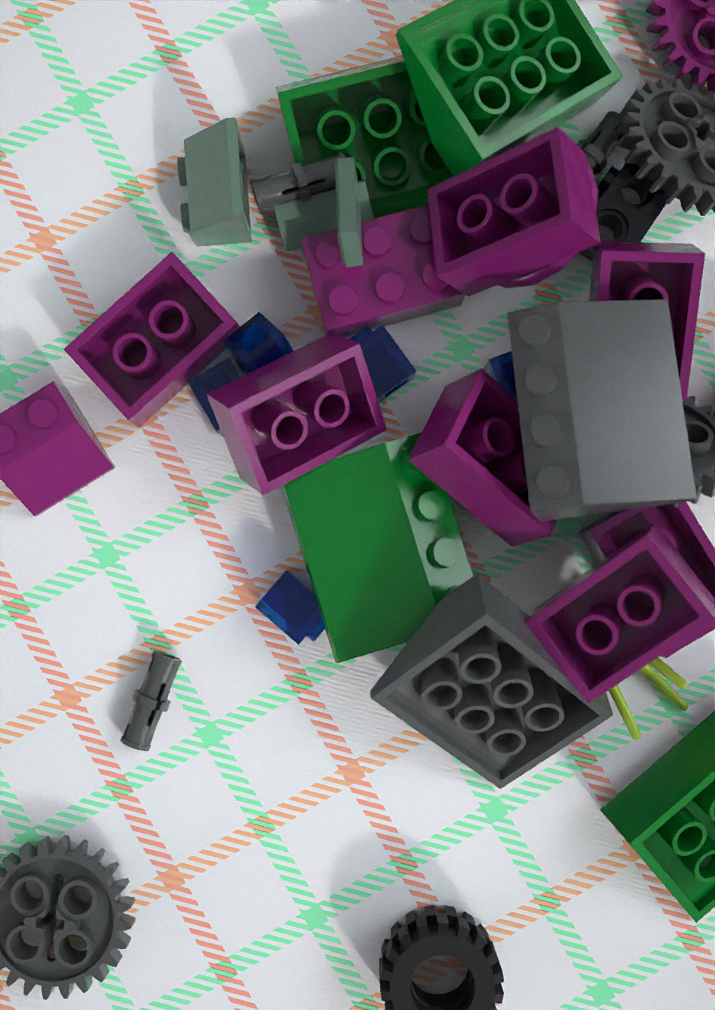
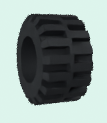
(433, 936)

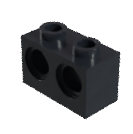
(626, 220)

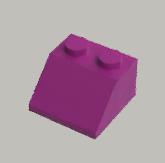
(48, 449)

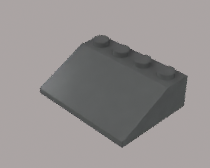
(600, 407)
(486, 686)

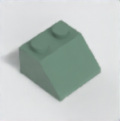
(216, 186)

